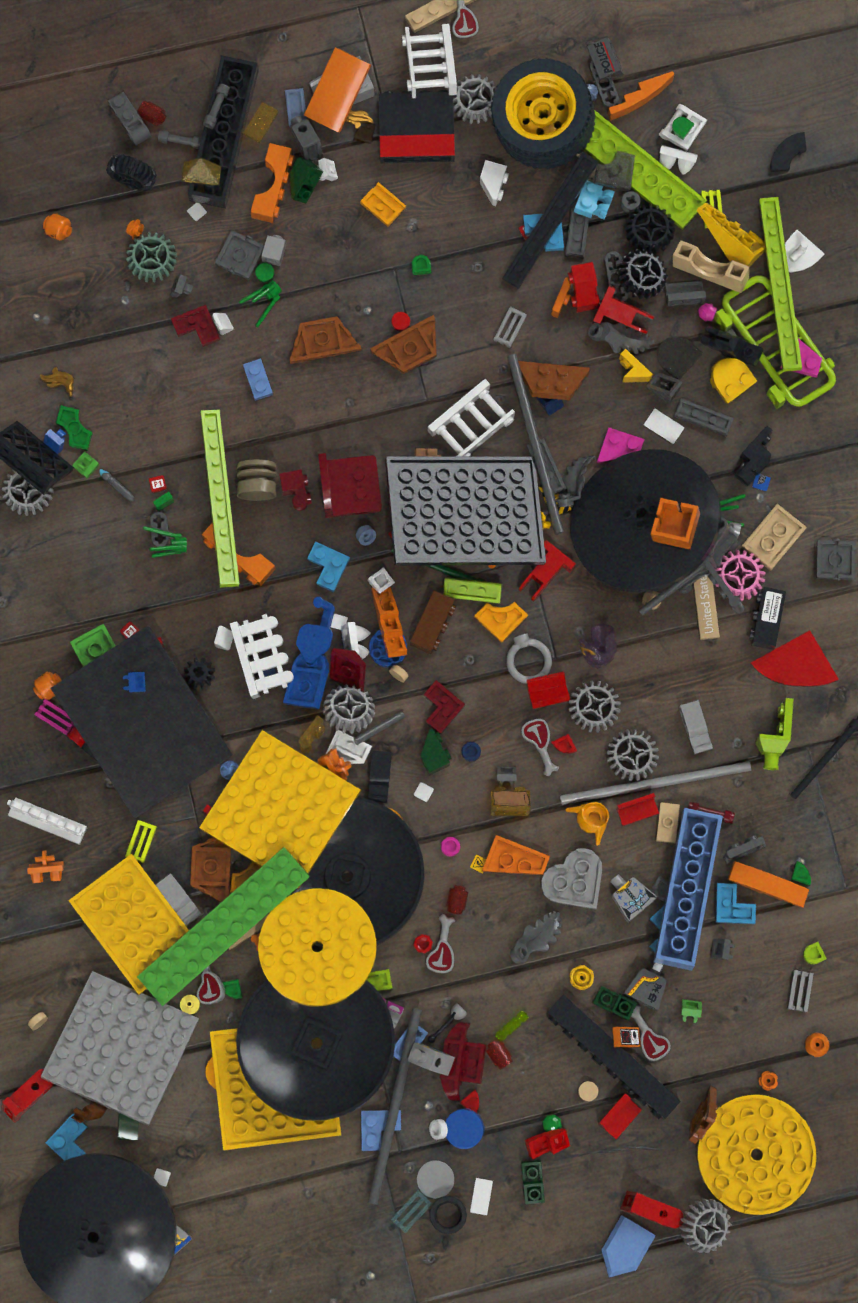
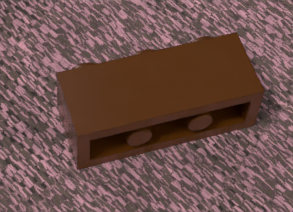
(433, 622)

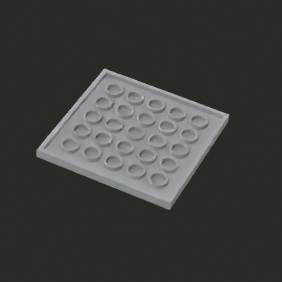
(120, 1048)

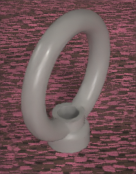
(521, 642)

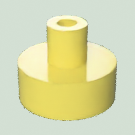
(193, 1008)

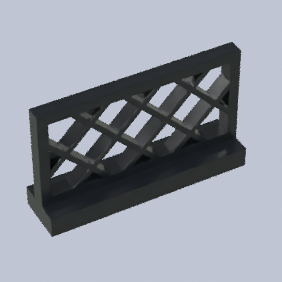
(24, 464)

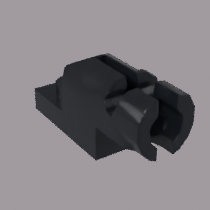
(732, 346)
(755, 458)

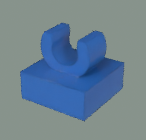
(55, 440)
(136, 682)

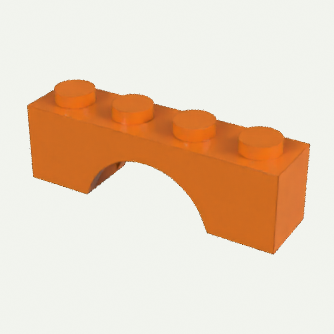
(266, 204)
(256, 567)

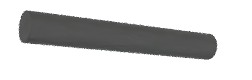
(378, 728)

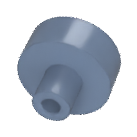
(365, 535)

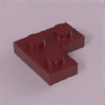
(199, 320)
(447, 706)

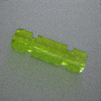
(511, 1026)

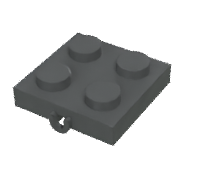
(240, 255)
(835, 559)
(750, 846)

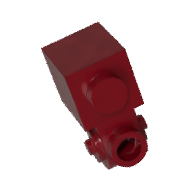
(294, 483)

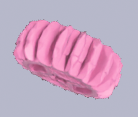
(738, 559)

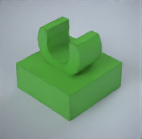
(85, 465)
(691, 1008)

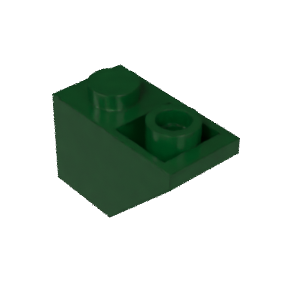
(304, 179)
(433, 755)

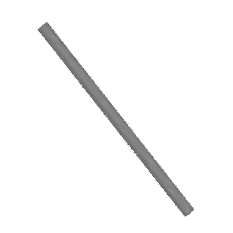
(655, 783)

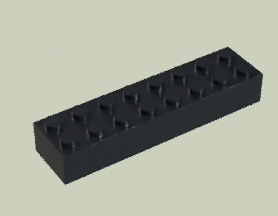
(224, 141)

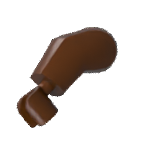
(89, 1112)

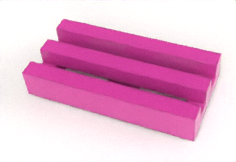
(42, 709)

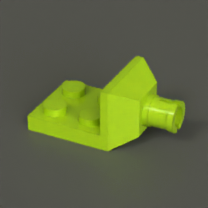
(774, 745)

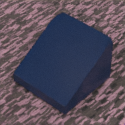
(550, 405)

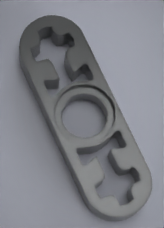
(603, 97)
(608, 266)

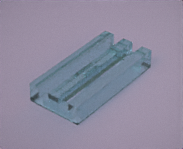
(423, 1199)

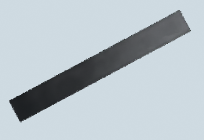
(550, 220)

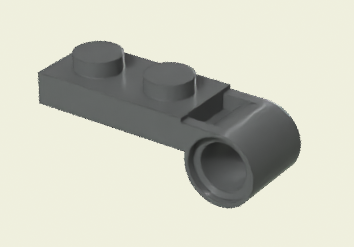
(129, 118)

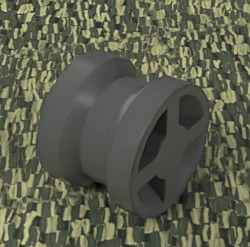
(629, 206)

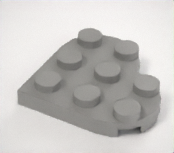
(575, 880)

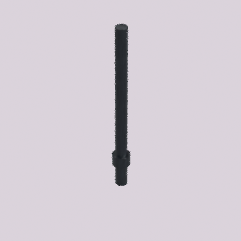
(853, 727)

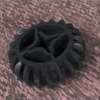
(131, 172)
(657, 229)
(652, 273)

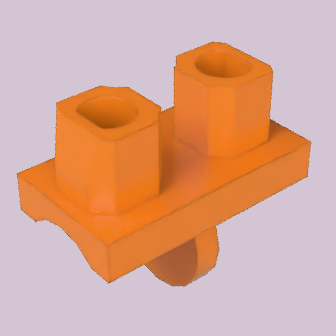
(335, 764)
(36, 870)

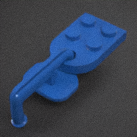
(312, 641)

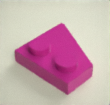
(810, 361)

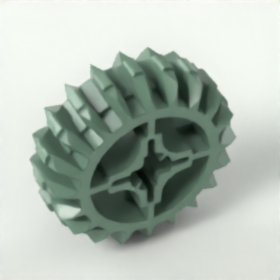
(161, 246)

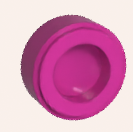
(450, 846)

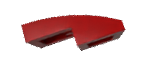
(548, 1141)

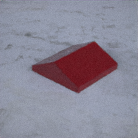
(347, 668)

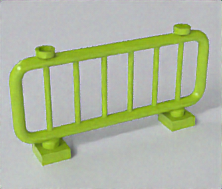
(776, 395)

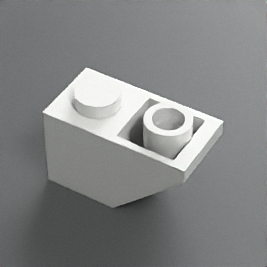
(492, 179)

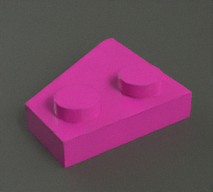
(618, 444)

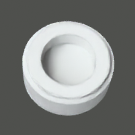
(438, 1129)

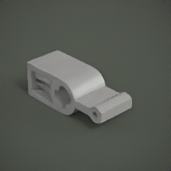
(695, 727)
(178, 899)

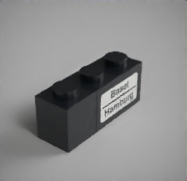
(767, 618)

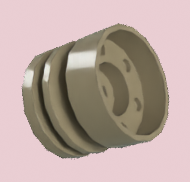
(256, 480)

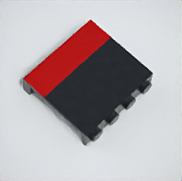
(416, 127)

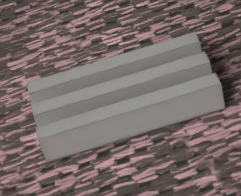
(503, 341)
(808, 990)

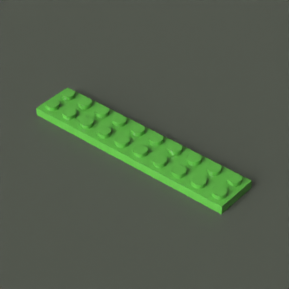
(223, 926)

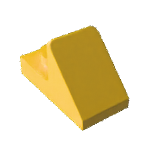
(637, 372)

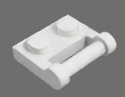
(699, 123)

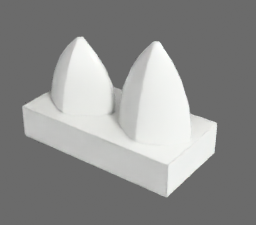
(685, 159)
(351, 635)

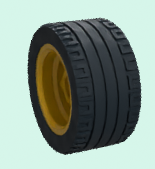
(530, 83)

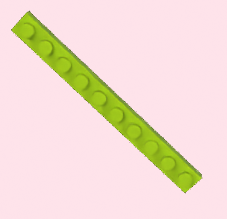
(780, 284)
(219, 498)

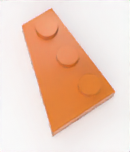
(514, 858)

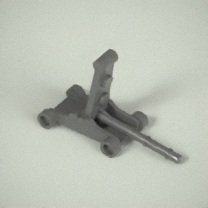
(724, 542)

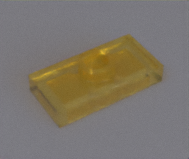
(261, 122)

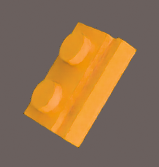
(383, 204)

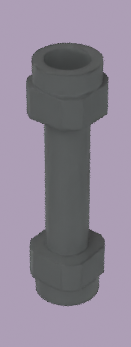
(222, 92)
(165, 137)

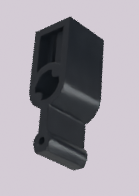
(379, 776)

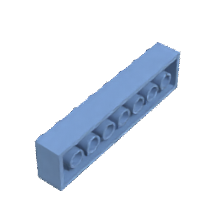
(688, 889)

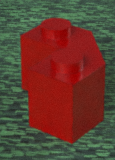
(584, 284)

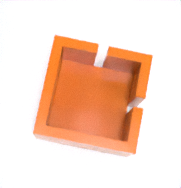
(675, 527)

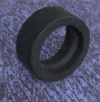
(433, 1218)

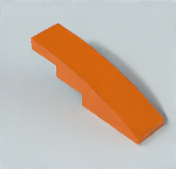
(645, 92)
(389, 623)
(768, 884)

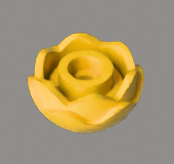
(588, 977)

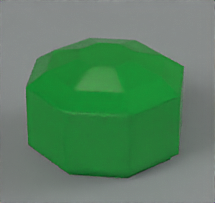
(551, 1122)

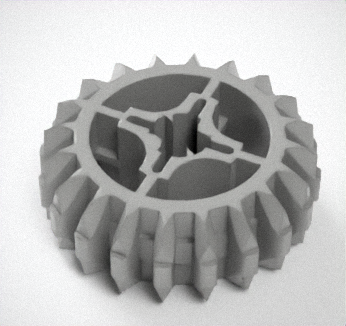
(468, 95)
(20, 490)
(591, 699)
(340, 715)
(624, 756)
(707, 1237)

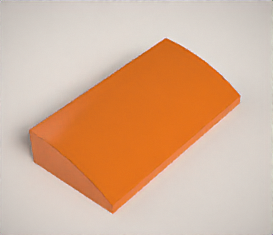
(337, 89)

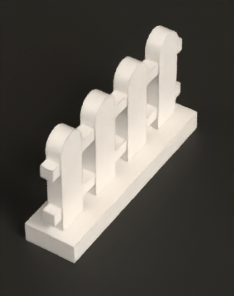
(260, 665)
(46, 820)

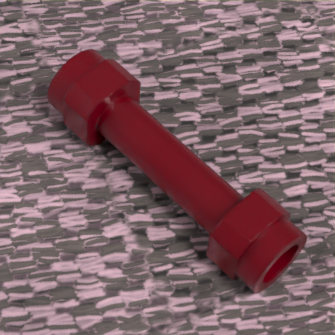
(728, 816)

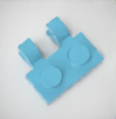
(588, 200)

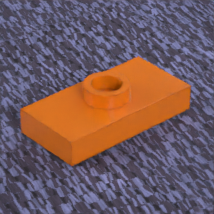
(562, 299)

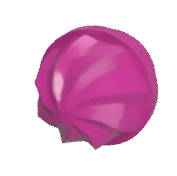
(707, 312)

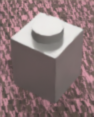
(274, 250)

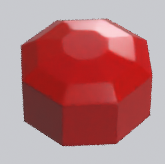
(422, 943)

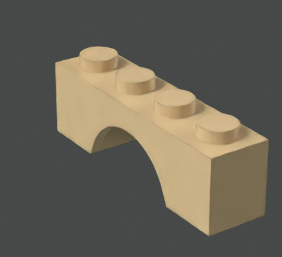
(692, 260)

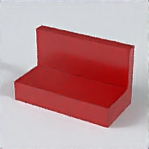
(548, 690)
(637, 809)
(620, 1116)

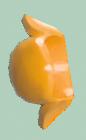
(591, 818)

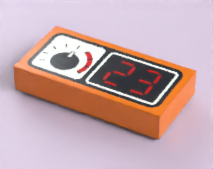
(626, 1037)

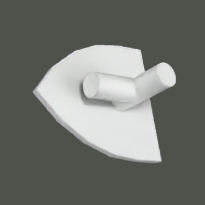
(801, 252)

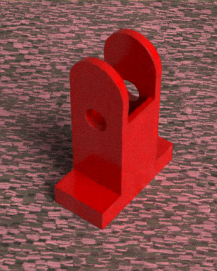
(619, 311)
(545, 573)
(25, 1096)
(650, 1209)

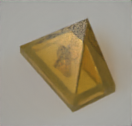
(201, 171)

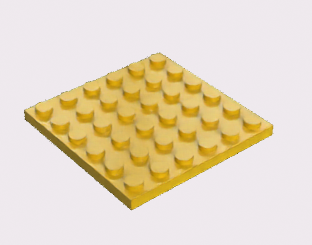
(279, 803)
(243, 1115)

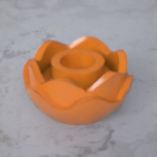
(810, 1044)

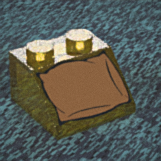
(510, 802)

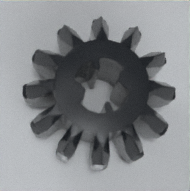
(191, 675)

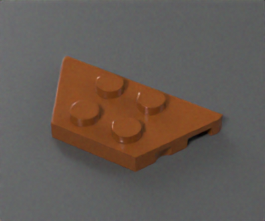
(322, 339)
(409, 347)
(552, 380)
(211, 868)
(704, 1116)

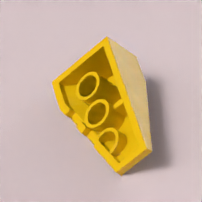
(733, 240)

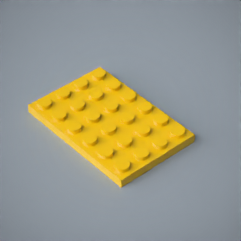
(129, 918)

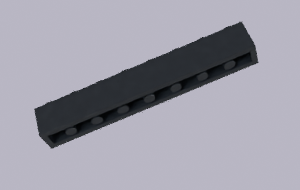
(615, 1059)

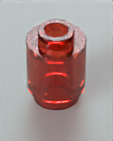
(152, 113)
(457, 900)
(499, 1054)

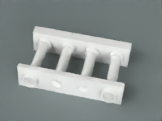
(445, 52)
(467, 403)

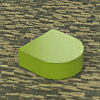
(814, 954)

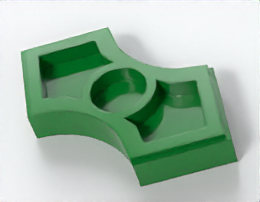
(78, 435)

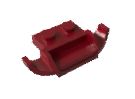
(467, 1063)

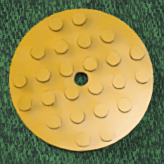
(324, 975)
(785, 1163)

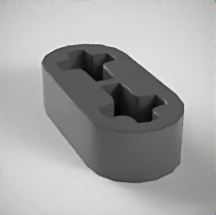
(164, 526)

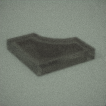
(616, 173)

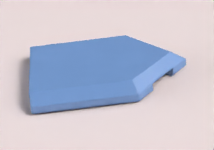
(626, 1247)

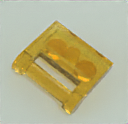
(314, 731)

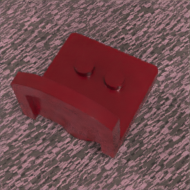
(350, 486)

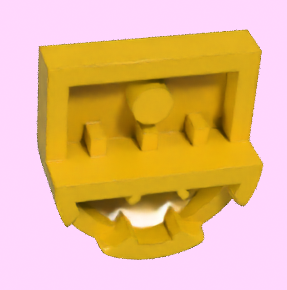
(731, 378)

